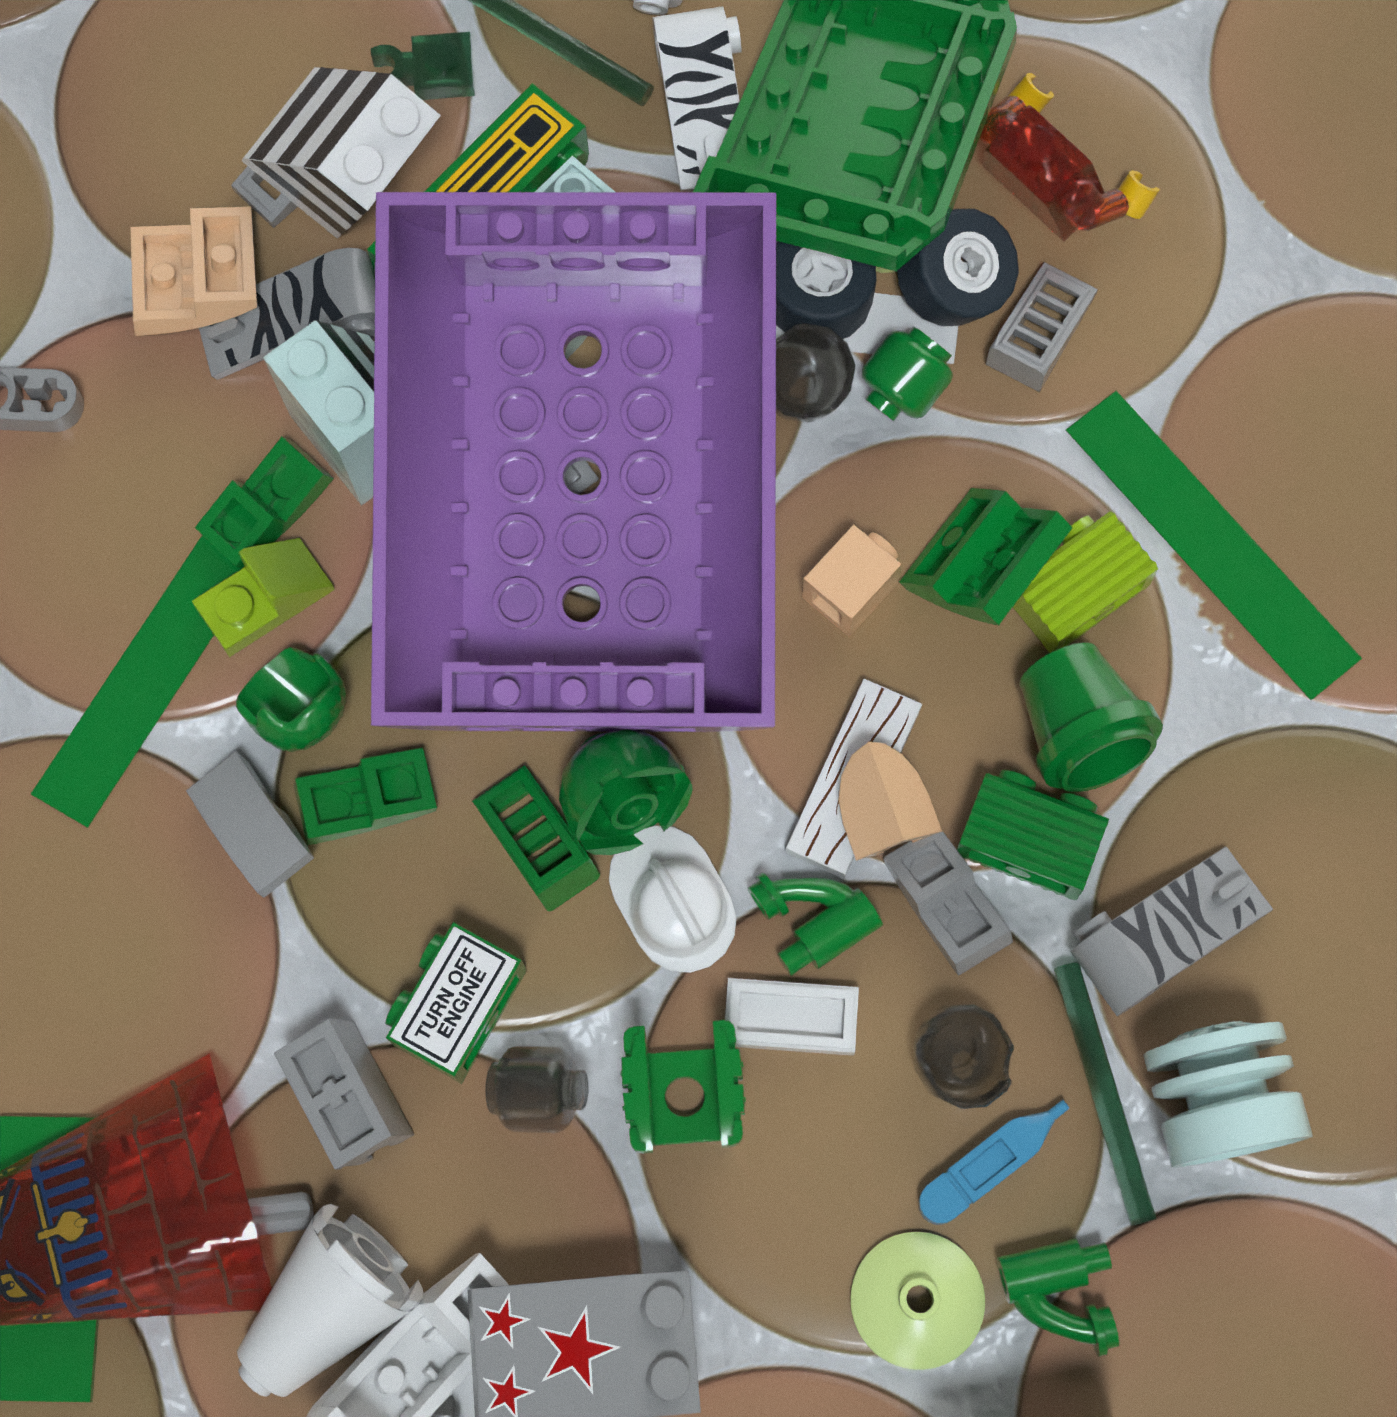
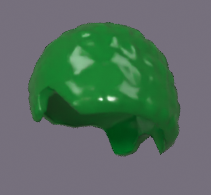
(293, 700)

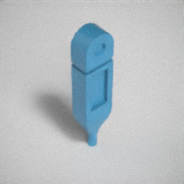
(986, 1165)

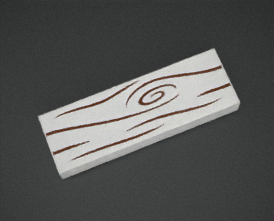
(874, 717)

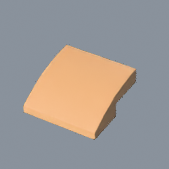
(193, 271)

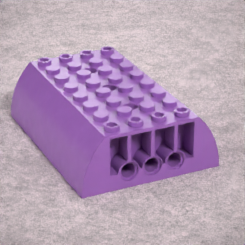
(489, 417)

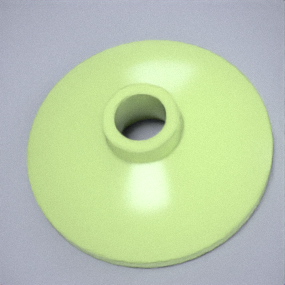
(882, 1309)

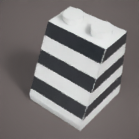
(340, 143)

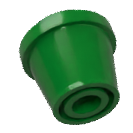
(1086, 719)

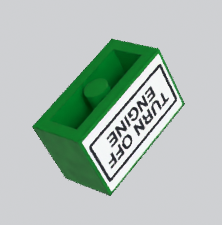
(454, 1001)

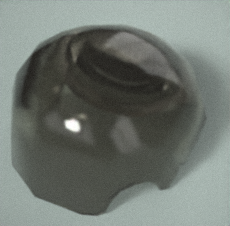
(811, 372)
(963, 1056)

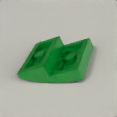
(985, 555)

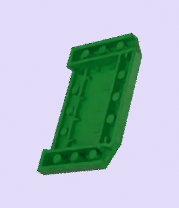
(865, 120)

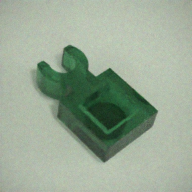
(436, 66)

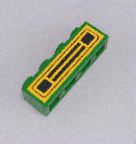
(516, 150)

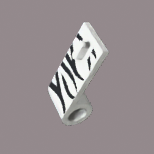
(698, 83)

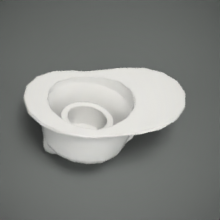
(673, 900)

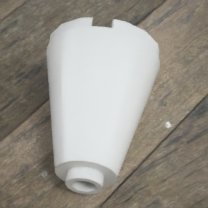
(325, 1304)

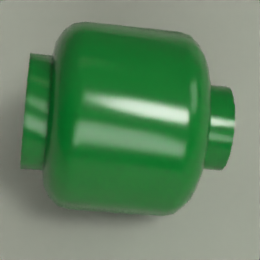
(907, 374)

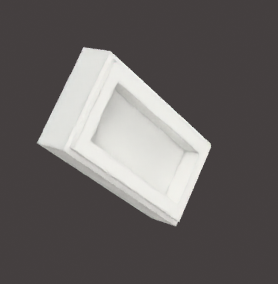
(793, 1016)

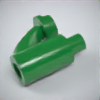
(827, 935)
(1055, 1269)

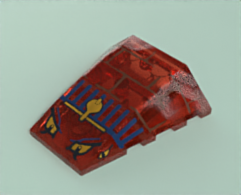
(133, 1215)

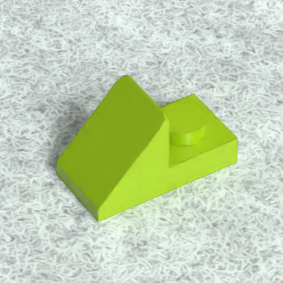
(267, 592)

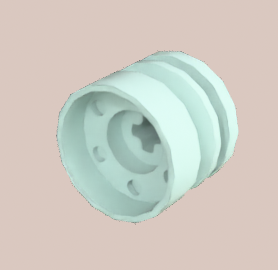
(1227, 1093)

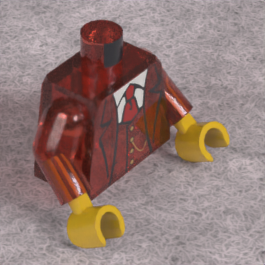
(1050, 171)

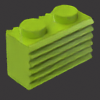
(1085, 581)

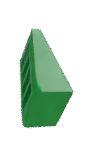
(558, 872)

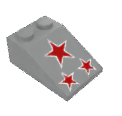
(585, 1347)

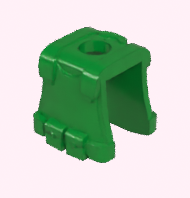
(650, 1076)

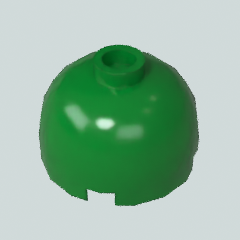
(620, 787)

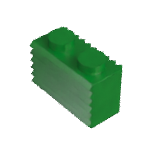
(1033, 834)

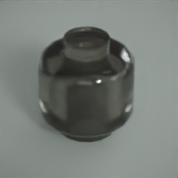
(536, 1089)

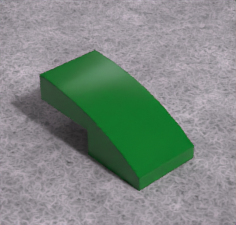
(266, 503)
(365, 797)

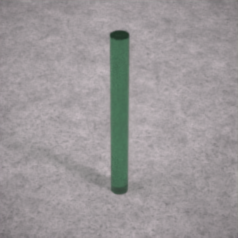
(569, 48)
(1105, 1094)

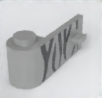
(328, 289)
(1168, 930)

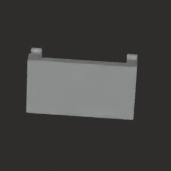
(343, 1093)

